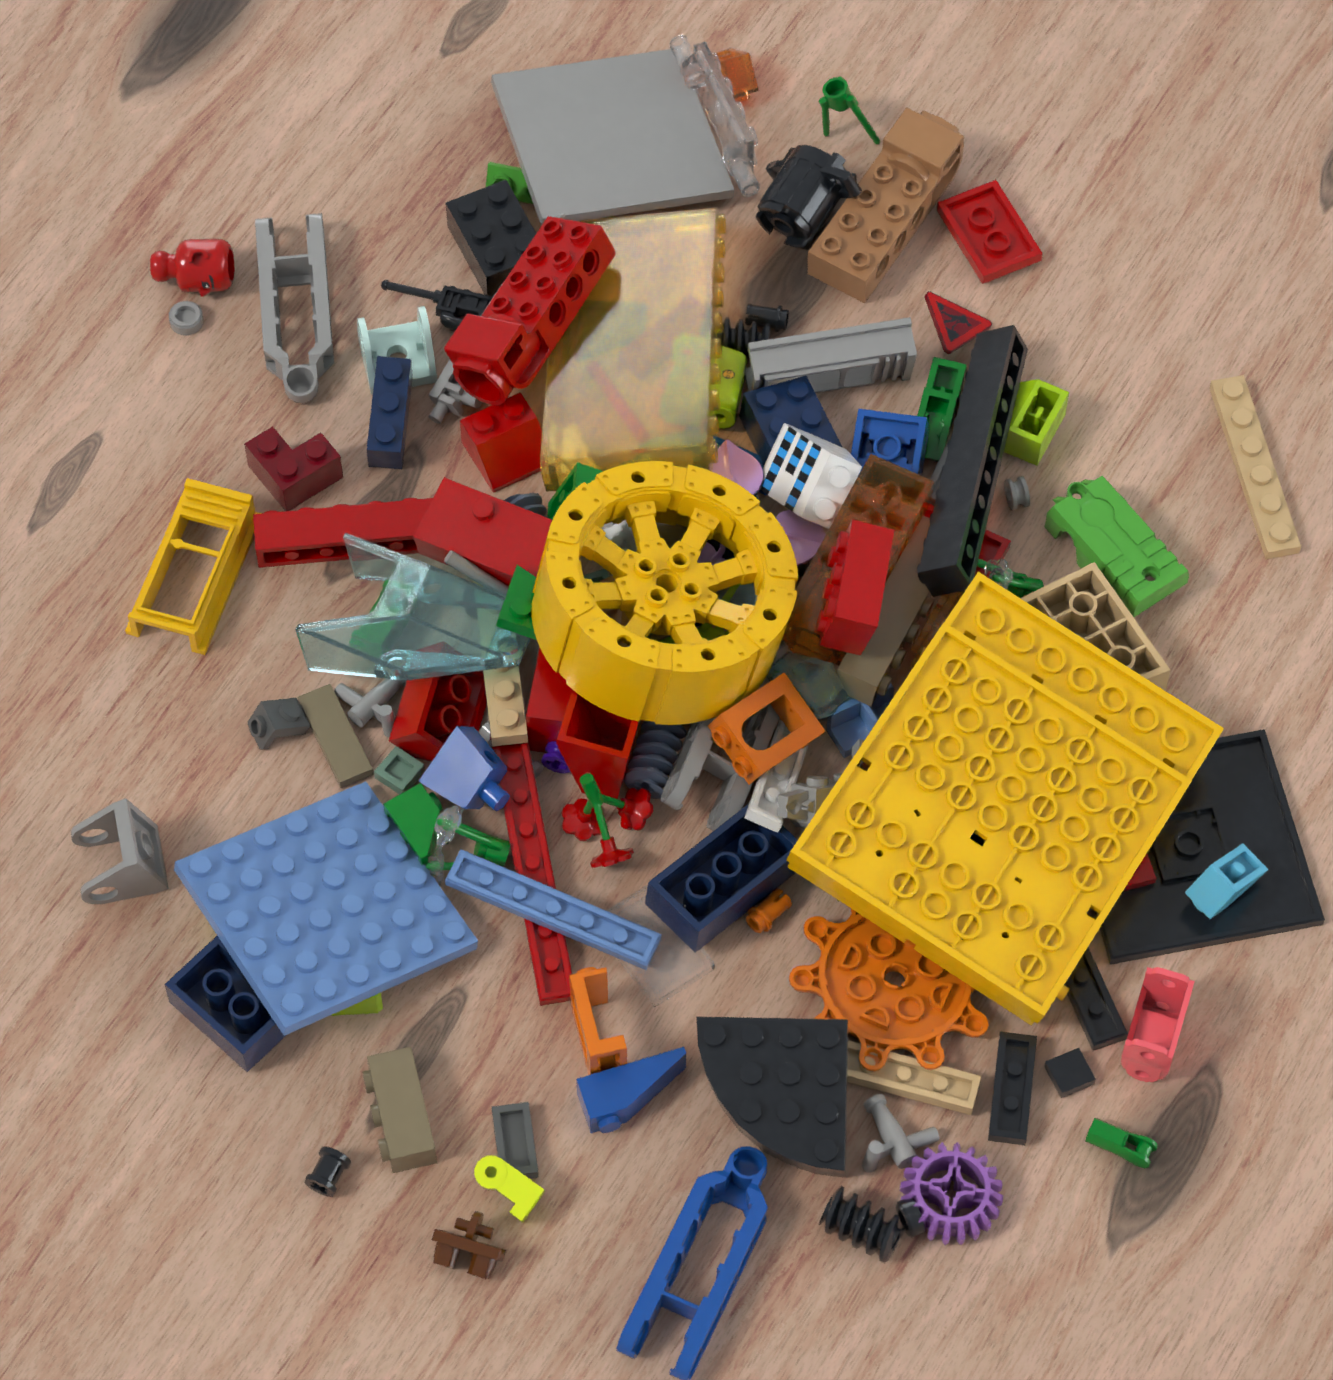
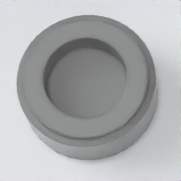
(186, 318)

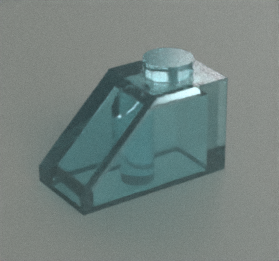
(814, 680)

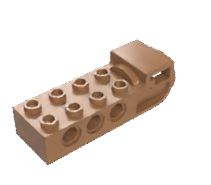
(896, 197)

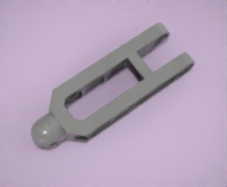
(295, 270)
(696, 755)

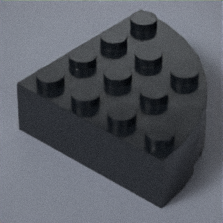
(782, 1085)

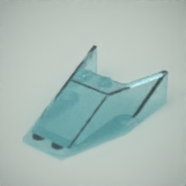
(419, 629)

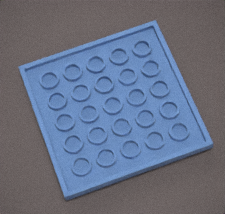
(325, 907)

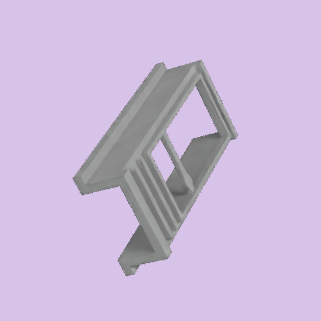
(835, 356)

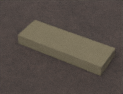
(335, 736)

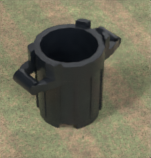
(804, 193)

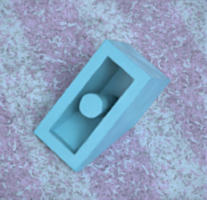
(1225, 881)

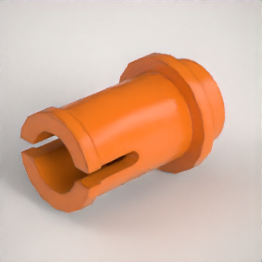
(762, 916)

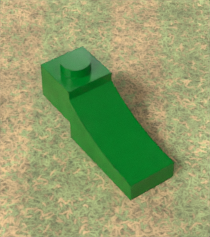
(940, 403)

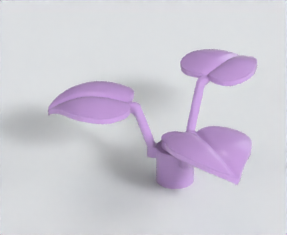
(748, 473)

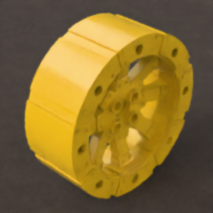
(663, 593)

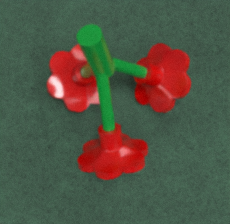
(587, 819)

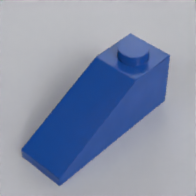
(622, 1091)

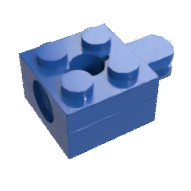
(892, 437)

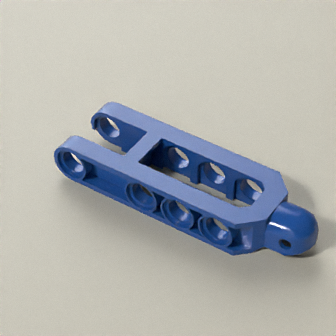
(734, 1185)

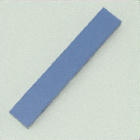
(553, 909)

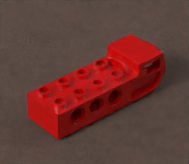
(529, 310)

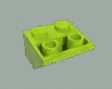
(1035, 419)

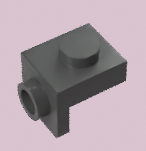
(276, 720)

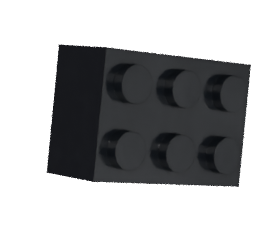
(490, 232)

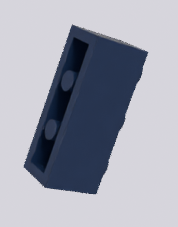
(389, 412)

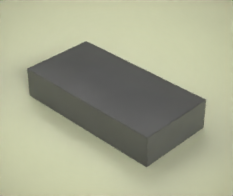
(515, 1137)

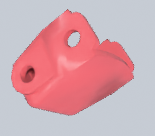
(1156, 1024)

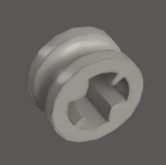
(1017, 493)

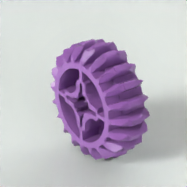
(966, 1196)

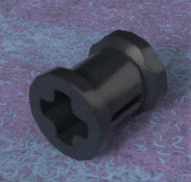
(327, 1171)

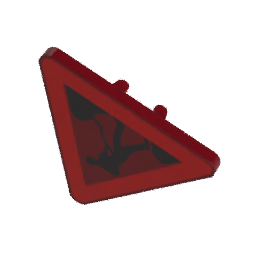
(954, 323)

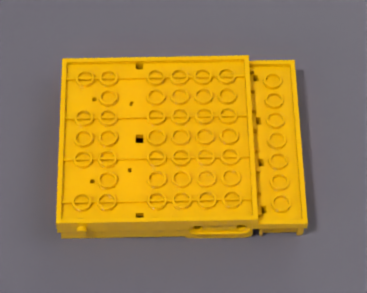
(1039, 753)

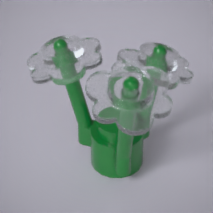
(486, 846)

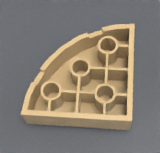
(1097, 614)

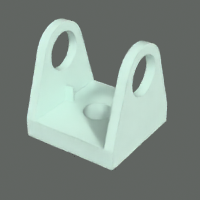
(408, 338)

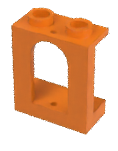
(790, 708)
(590, 989)

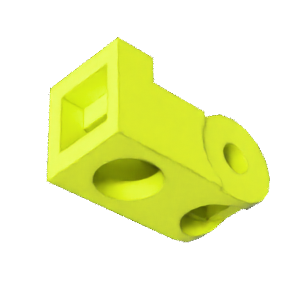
(496, 1174)

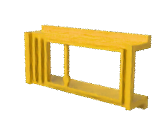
(216, 508)

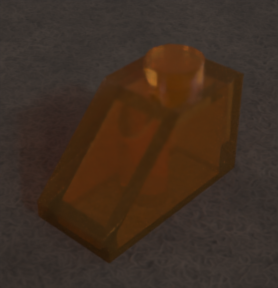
(740, 71)

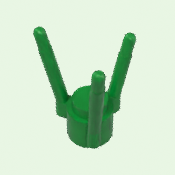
(840, 98)

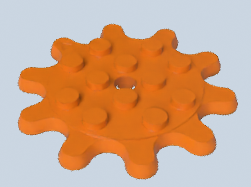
(882, 1014)

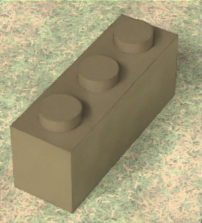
(399, 1110)

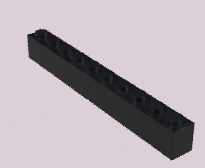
(973, 462)

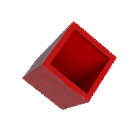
(596, 744)

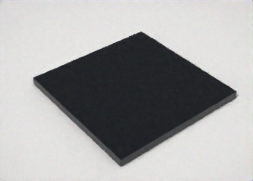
(1228, 803)

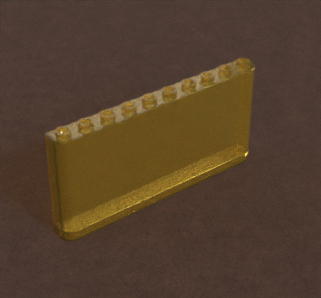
(642, 351)

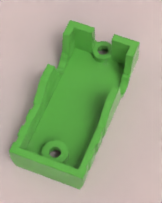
(1118, 542)

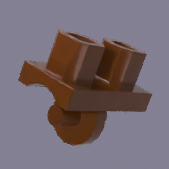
(450, 1244)

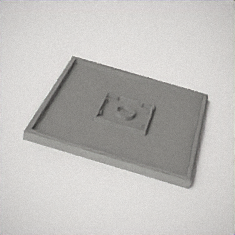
(611, 137)

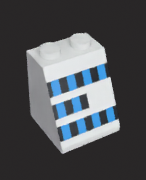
(809, 475)

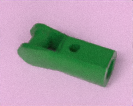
(1114, 1140)

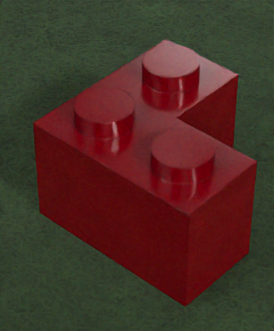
(293, 473)

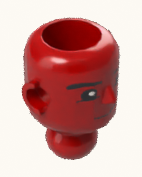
(196, 265)

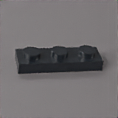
(1012, 1088)

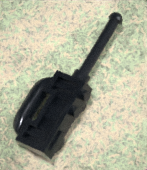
(450, 301)

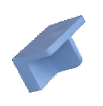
(855, 721)

